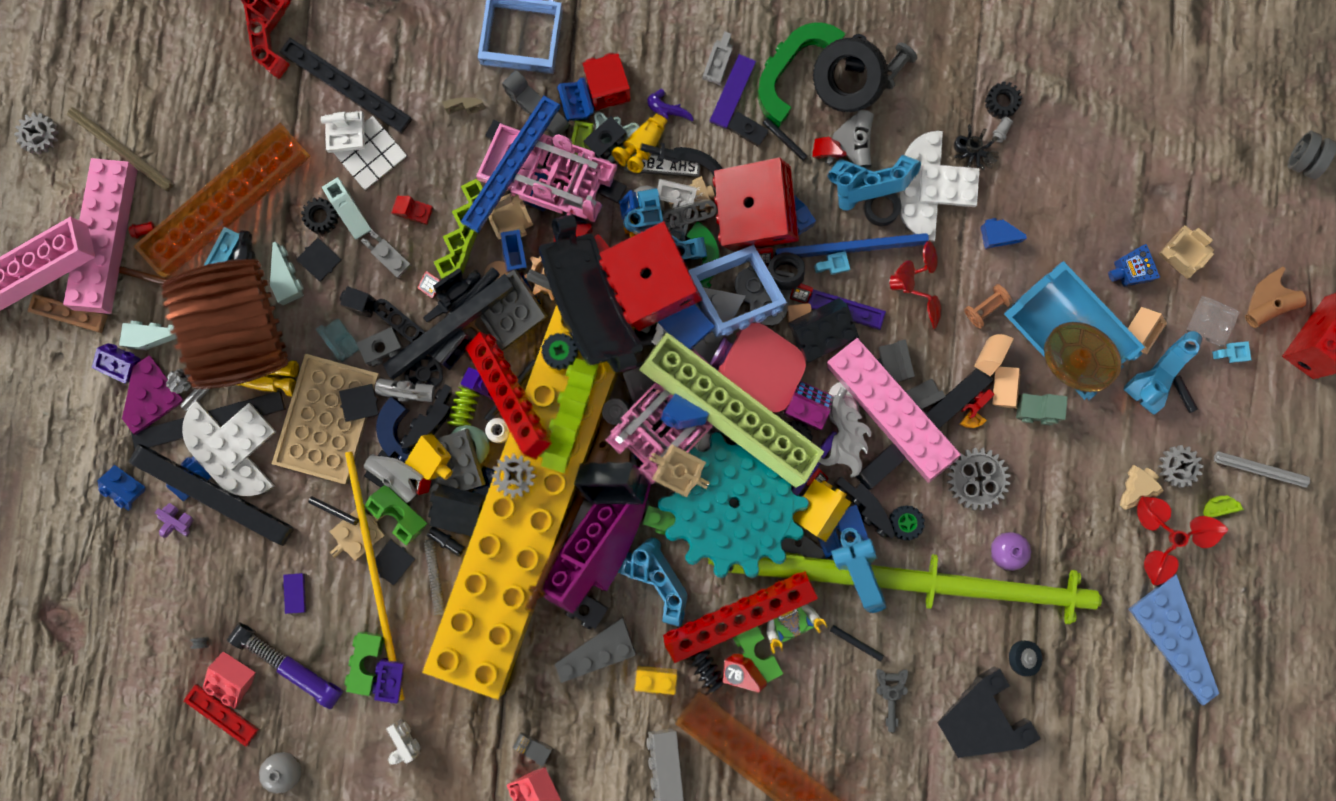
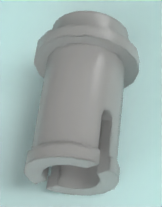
(1002, 129)

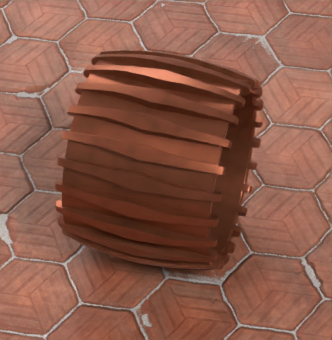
(224, 323)

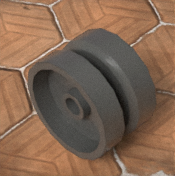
(1312, 155)

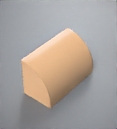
(1147, 327)
(993, 353)
(1006, 387)

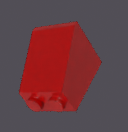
(606, 81)

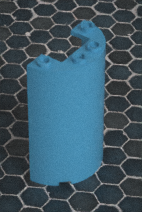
(1063, 299)

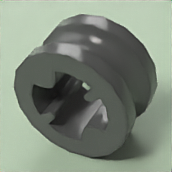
(199, 642)

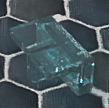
(338, 339)

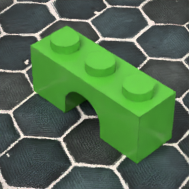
(386, 502)
(767, 666)
(359, 679)

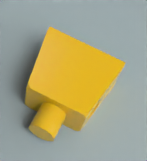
(430, 458)

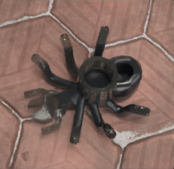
(974, 147)

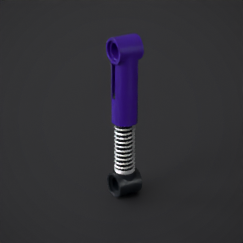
(324, 692)

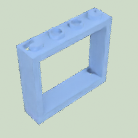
(515, 61)
(727, 262)

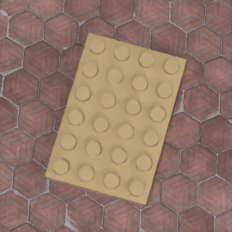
(315, 426)

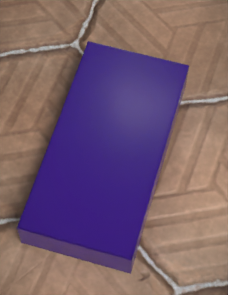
(294, 593)

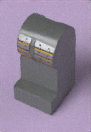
(532, 748)

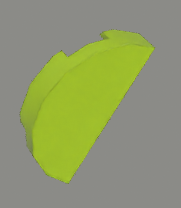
(1221, 506)

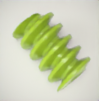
(463, 407)

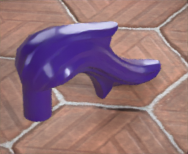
(664, 109)

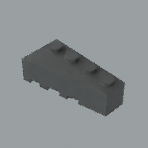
(600, 651)

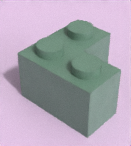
(1046, 408)

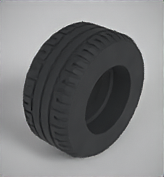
(824, 74)

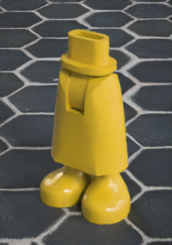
(647, 133)
(273, 382)

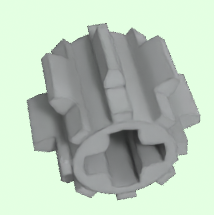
(178, 381)

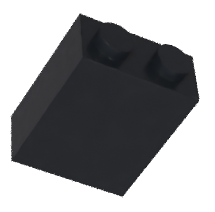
(455, 509)

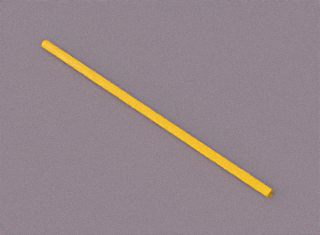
(371, 559)

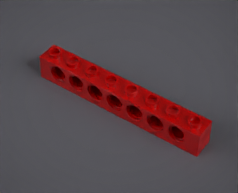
(508, 396)
(735, 625)

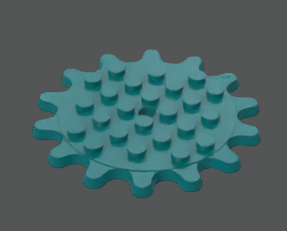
(730, 533)

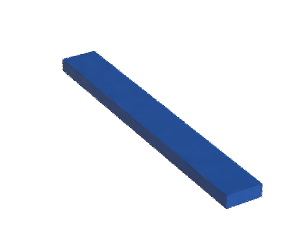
(510, 164)
(857, 246)

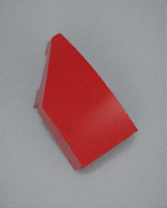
(827, 147)

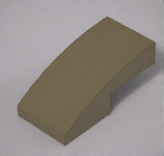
(471, 105)

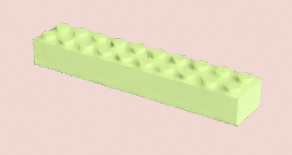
(732, 410)

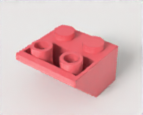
(228, 680)
(533, 787)

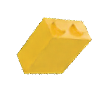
(824, 509)
(655, 680)

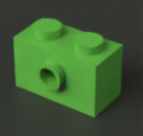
(658, 519)

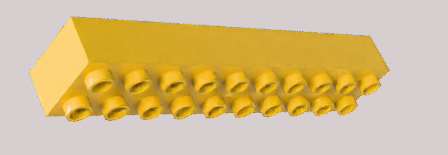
(512, 544)

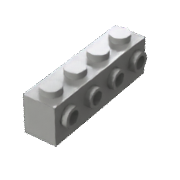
(665, 765)

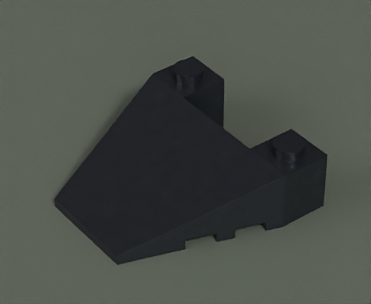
(978, 724)

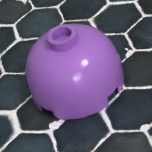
(1010, 551)

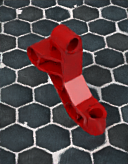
(265, 14)

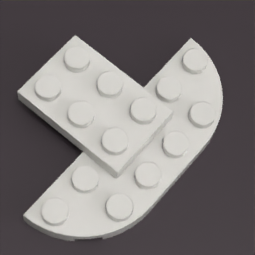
(934, 186)
(226, 448)

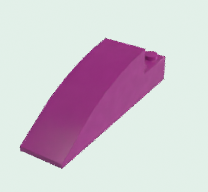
(593, 552)

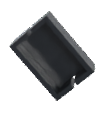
(824, 329)
(611, 483)

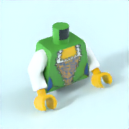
(792, 624)

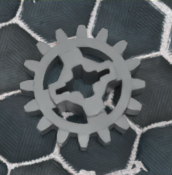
(32, 128)
(1184, 472)
(506, 482)

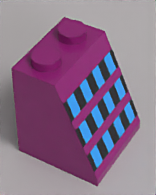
(809, 406)

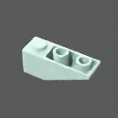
(346, 208)
(282, 277)
(143, 336)

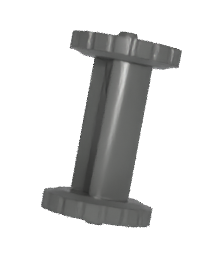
(904, 55)
(614, 410)

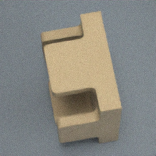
(510, 215)
(1188, 251)

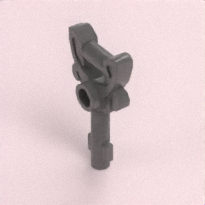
(892, 693)

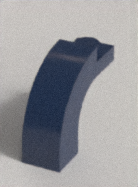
(387, 428)

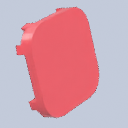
(764, 366)

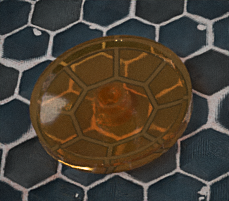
(1082, 356)

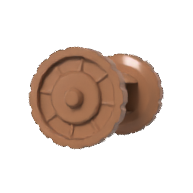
(999, 297)

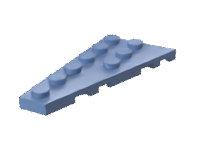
(1171, 628)

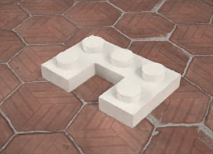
(678, 195)

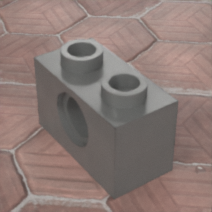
(369, 346)

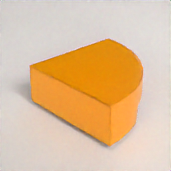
(975, 422)

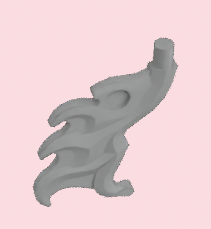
(849, 438)

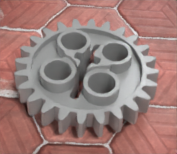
(996, 477)

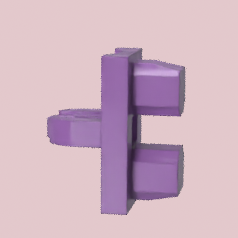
(170, 523)

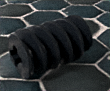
(707, 671)

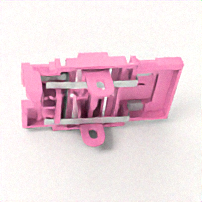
(584, 168)
(640, 439)

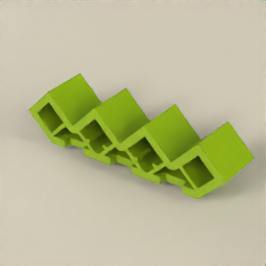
(461, 240)
(568, 420)

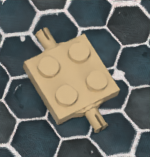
(679, 470)
(350, 536)

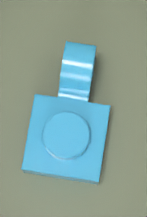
(835, 263)
(1235, 352)

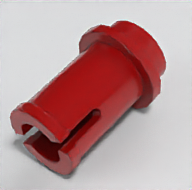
(141, 229)

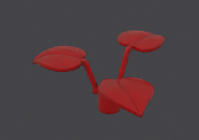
(904, 280)
(1205, 533)

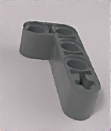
(523, 95)

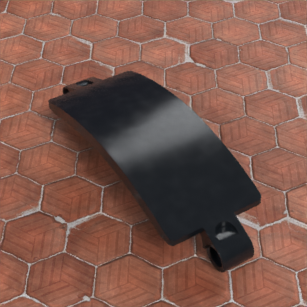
(587, 298)

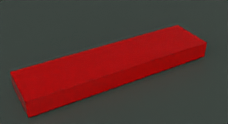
(221, 715)

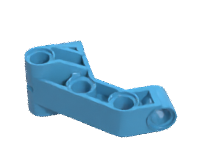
(861, 184)
(651, 215)
(1155, 384)
(857, 559)
(645, 566)

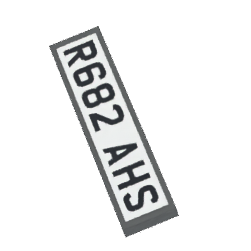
(682, 168)

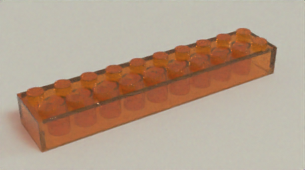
(222, 201)
(749, 752)

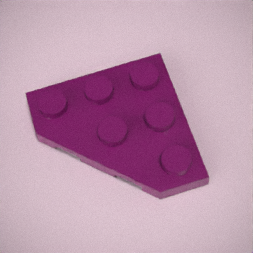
(147, 396)

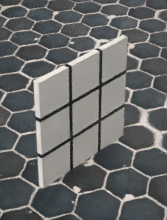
(376, 159)

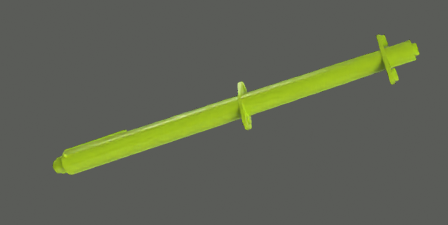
(937, 583)

